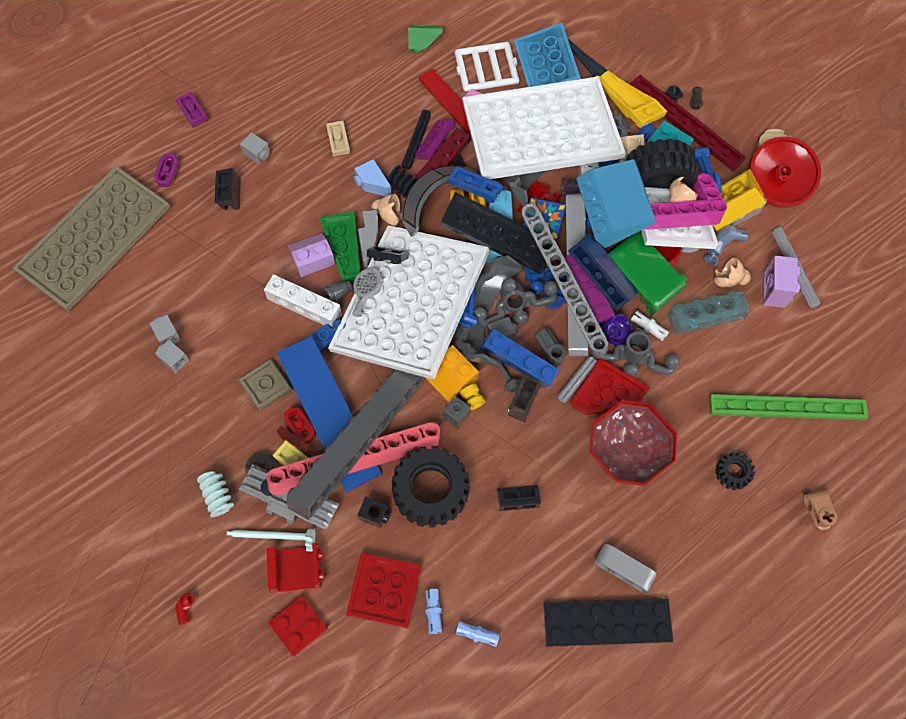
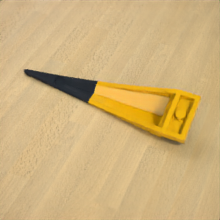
(630, 101)

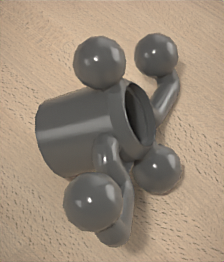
(506, 305)
(646, 357)

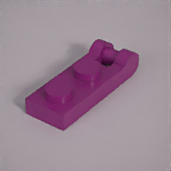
(434, 139)

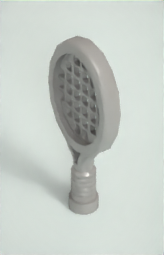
(362, 297)

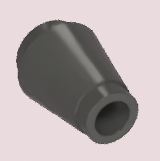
(337, 291)

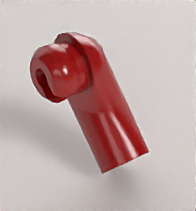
(183, 606)

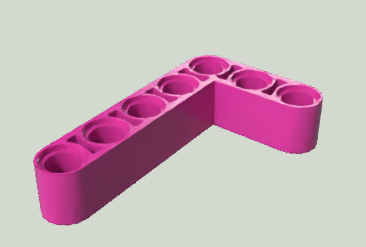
(706, 210)

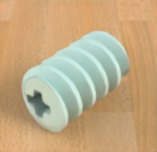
(214, 493)

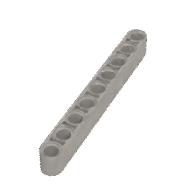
(575, 232)
(561, 270)

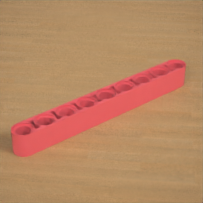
(403, 441)

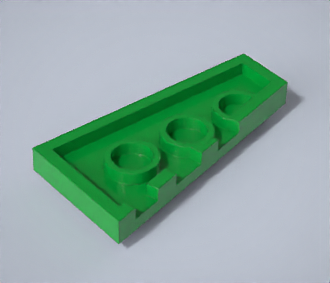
(344, 244)

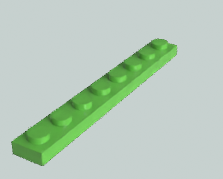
(788, 407)

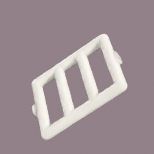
(490, 48)

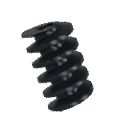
(399, 181)

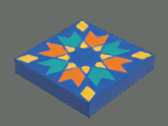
(552, 213)

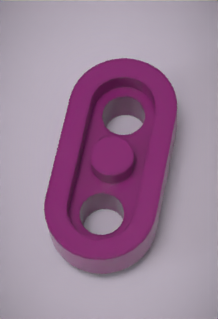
(164, 171)

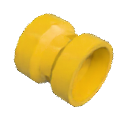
(472, 396)

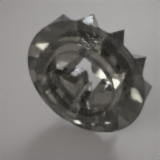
(261, 458)

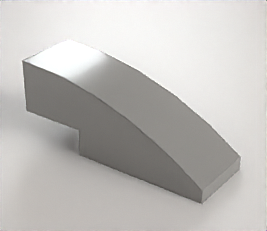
(369, 235)

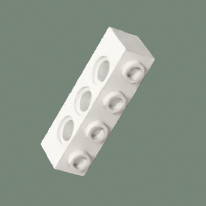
(302, 301)

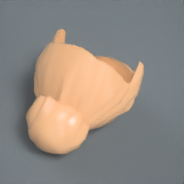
(680, 192)
(388, 209)
(732, 274)

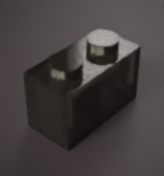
(524, 398)

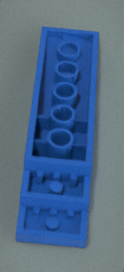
(321, 400)

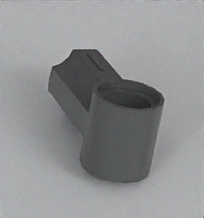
(550, 346)

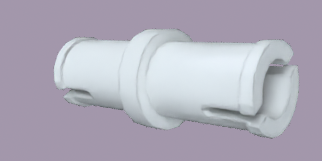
(650, 326)

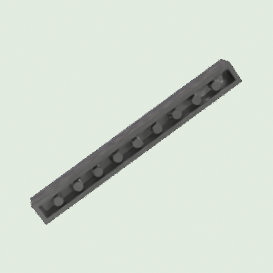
(352, 443)

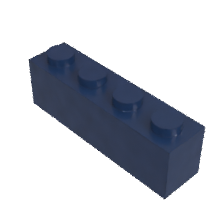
(603, 271)

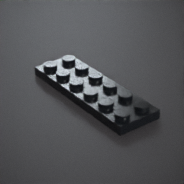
(493, 231)
(607, 623)

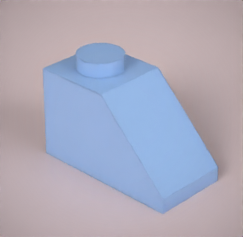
(372, 179)

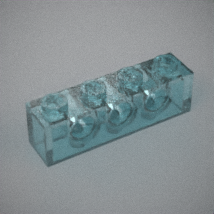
(733, 300)

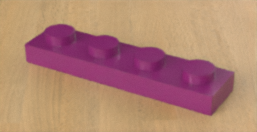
(593, 296)

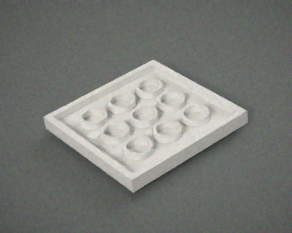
(681, 236)

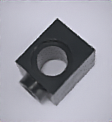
(369, 505)

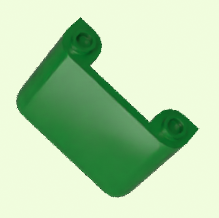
(648, 272)

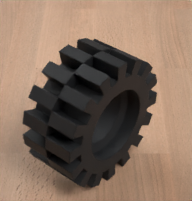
(743, 463)

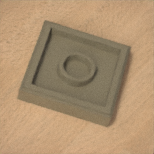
(265, 385)

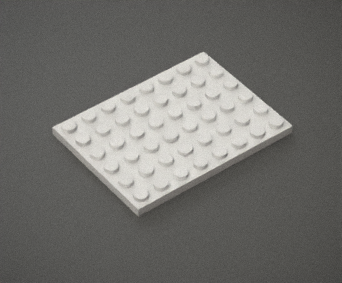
(542, 128)
(416, 306)

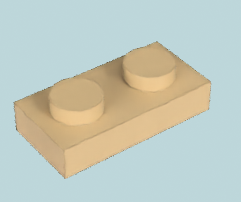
(338, 138)

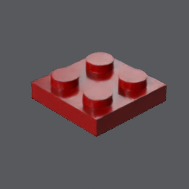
(297, 626)

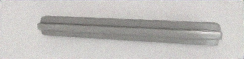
(788, 251)

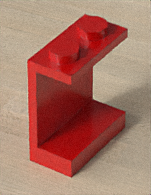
(294, 569)

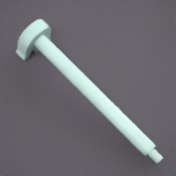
(309, 536)

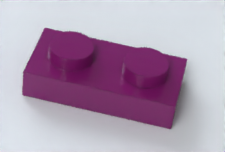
(191, 109)

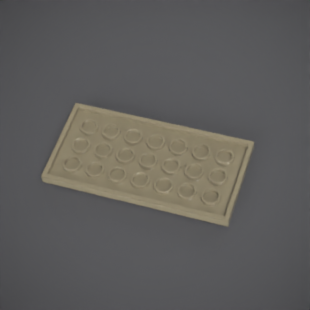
(91, 238)

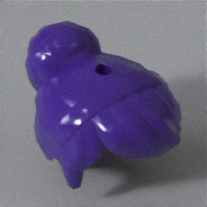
(621, 329)

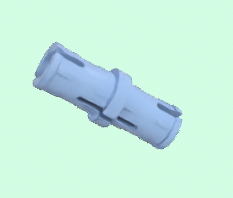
(433, 611)
(477, 633)

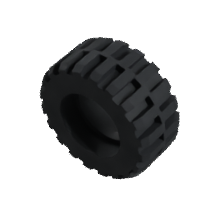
(664, 162)
(424, 461)

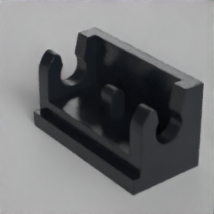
(227, 189)
(518, 498)

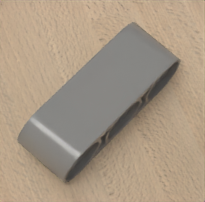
(625, 568)

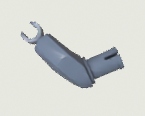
(724, 236)

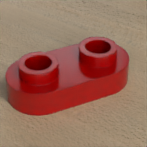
(300, 426)

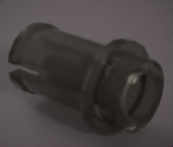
(696, 101)

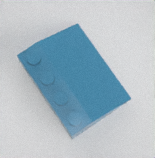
(547, 56)
(615, 202)

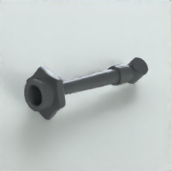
(511, 384)

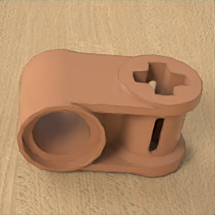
(820, 508)

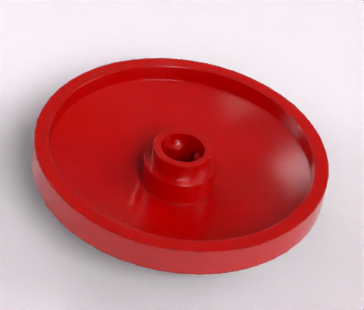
(797, 164)

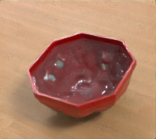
(633, 443)

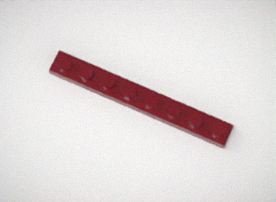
(692, 126)

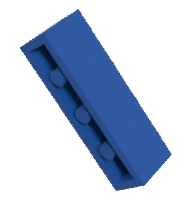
(519, 358)

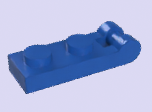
(475, 184)

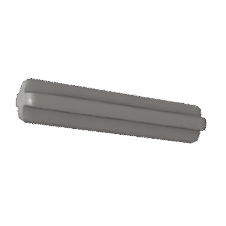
(577, 379)

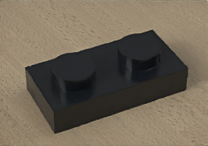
(393, 255)

